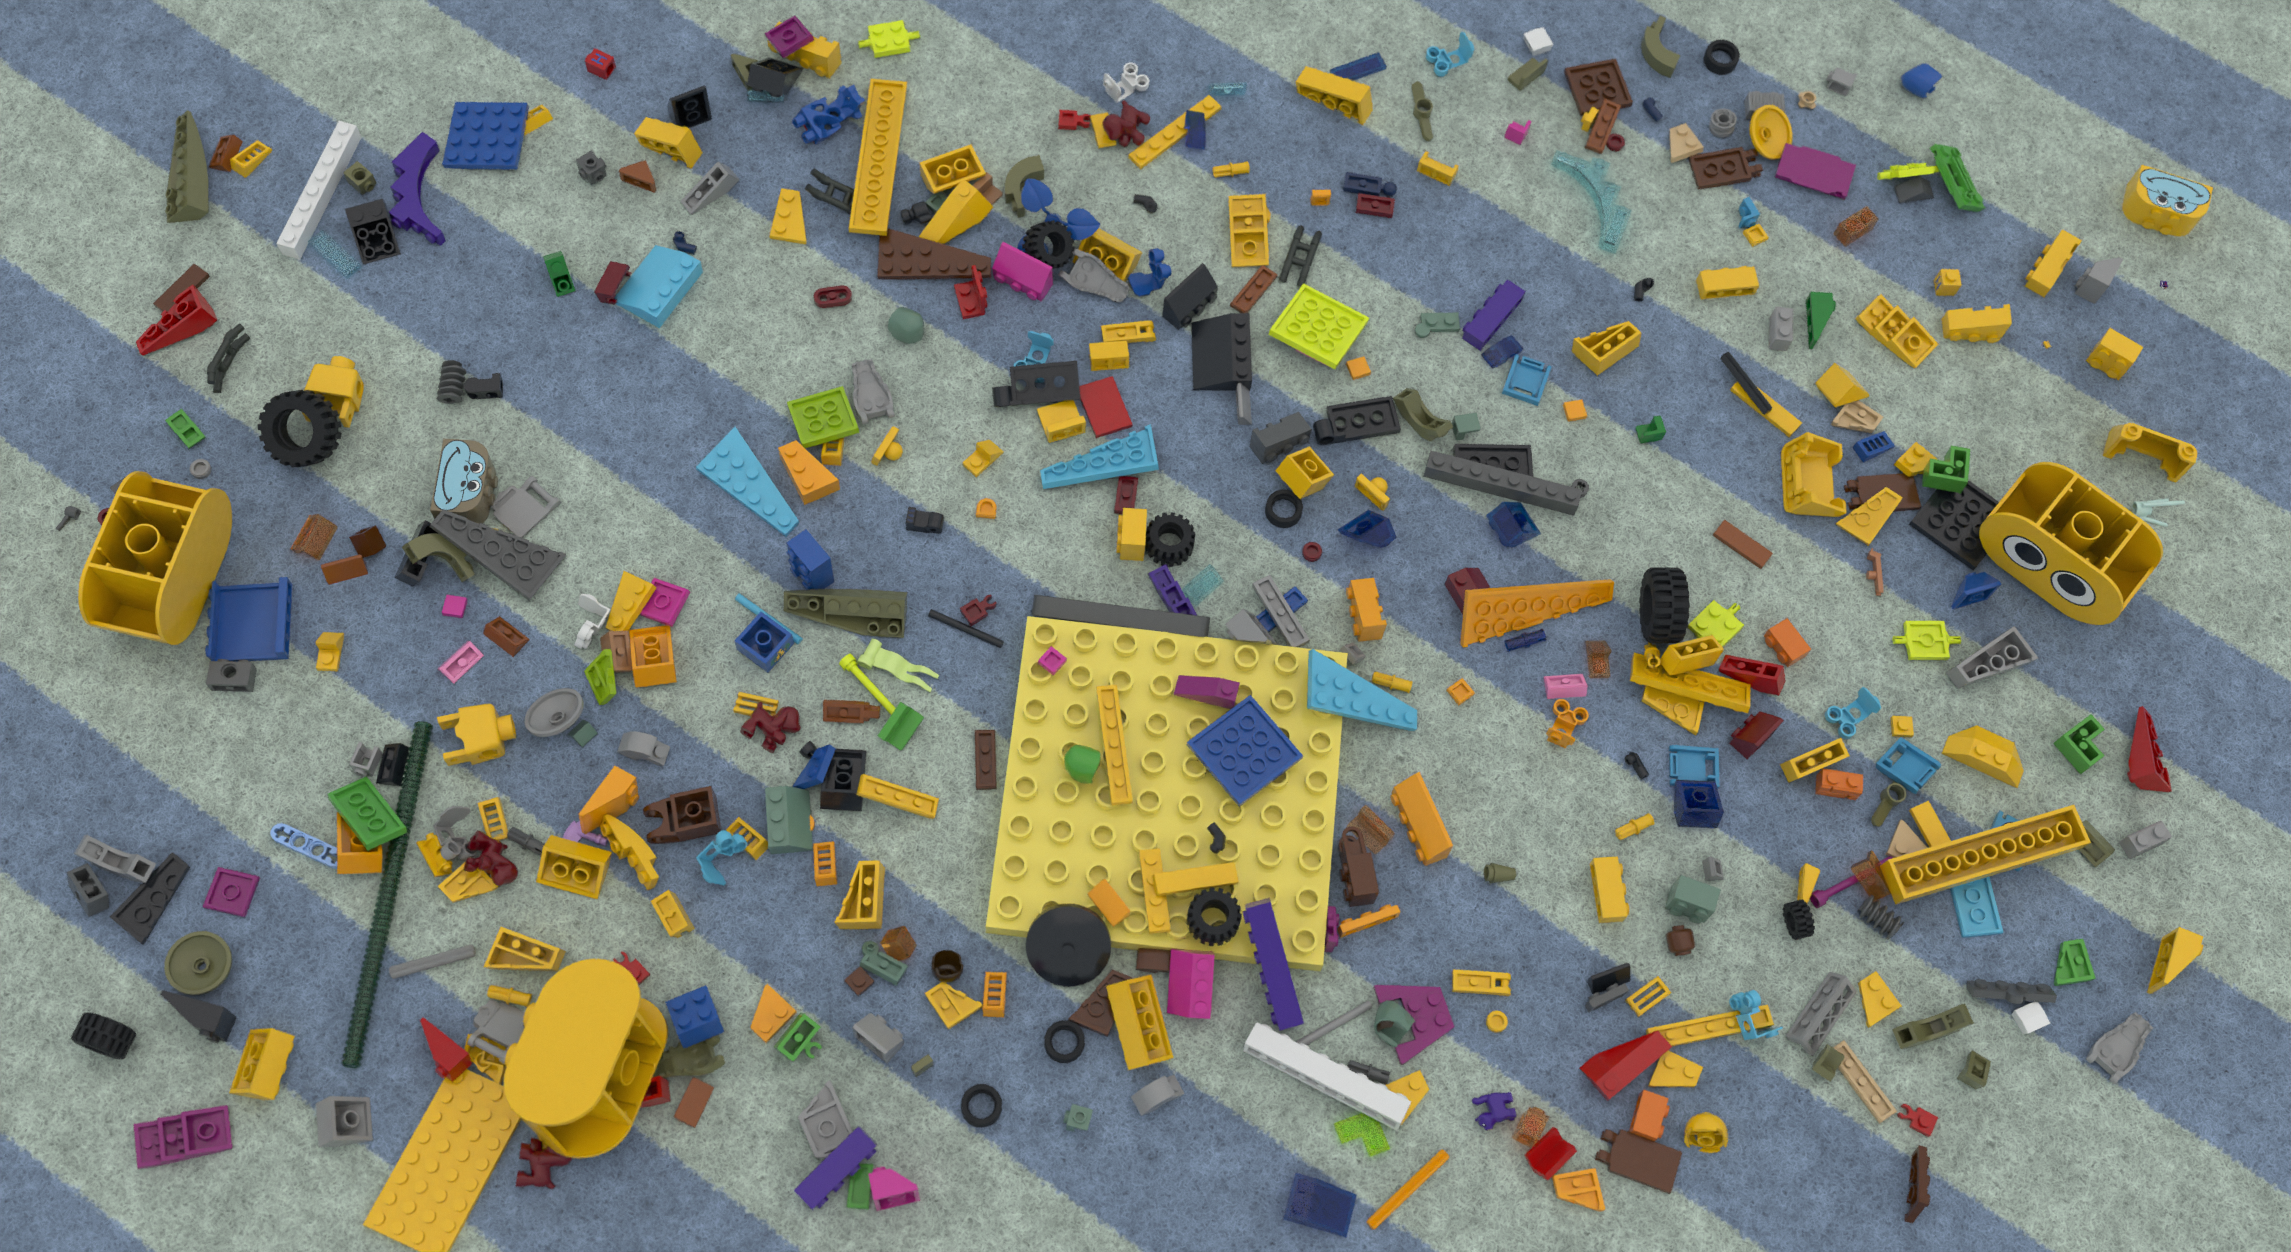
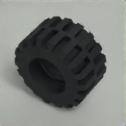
(1059, 237)
(1166, 553)
(1217, 900)
(103, 1035)

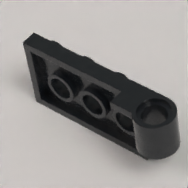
(1050, 393)
(1329, 433)

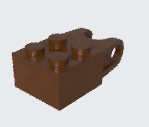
(680, 816)
(1357, 870)

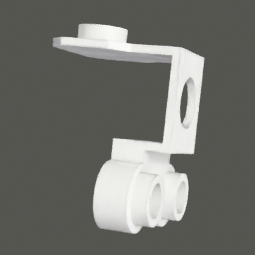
(1128, 82)
(589, 629)

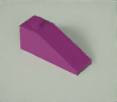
(1208, 690)

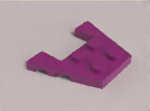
(1428, 1010)

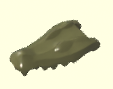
(691, 1061)

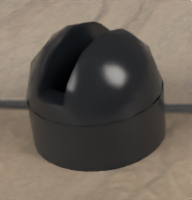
(807, 749)

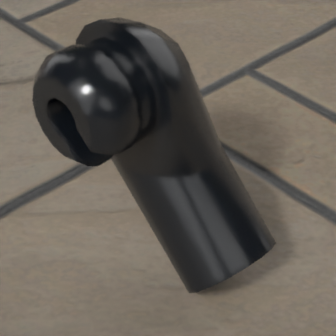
(1147, 201)
(1641, 287)
(1634, 760)

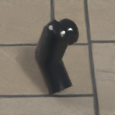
(1219, 838)

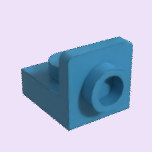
(1749, 213)

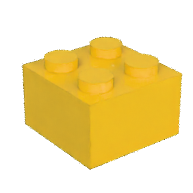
(2114, 354)
(1304, 472)
(1131, 534)

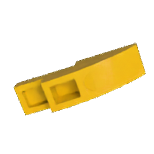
(629, 844)

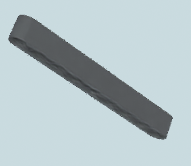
(1121, 616)

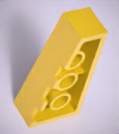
(817, 55)
(1336, 92)

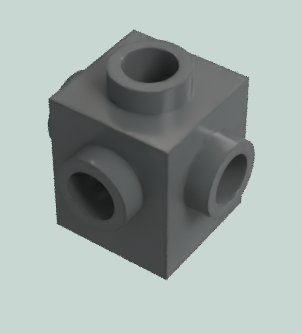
(591, 167)

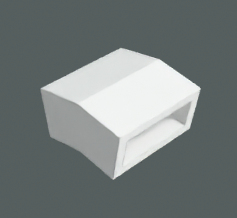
(1538, 41)
(2030, 1017)

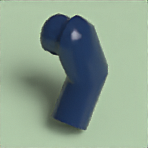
(1649, 106)
(682, 245)

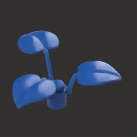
(1038, 196)

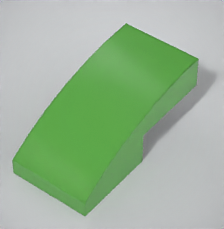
(185, 428)

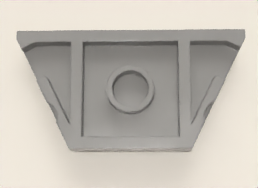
(825, 1122)

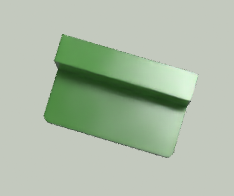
(901, 726)

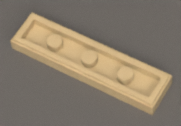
(1864, 1084)

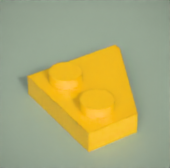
(1914, 460)
(1877, 999)
(951, 1004)

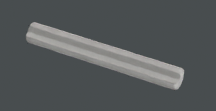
(432, 961)

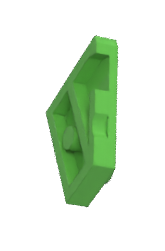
(2073, 964)

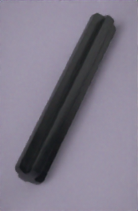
(1746, 383)

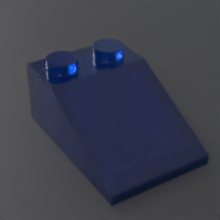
(1319, 1205)

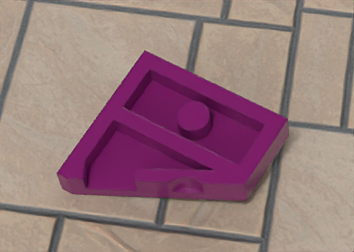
(1331, 937)

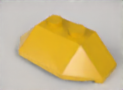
(1986, 753)

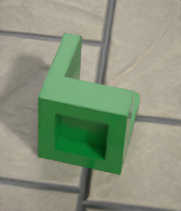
(1651, 432)

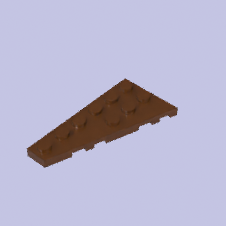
(914, 257)

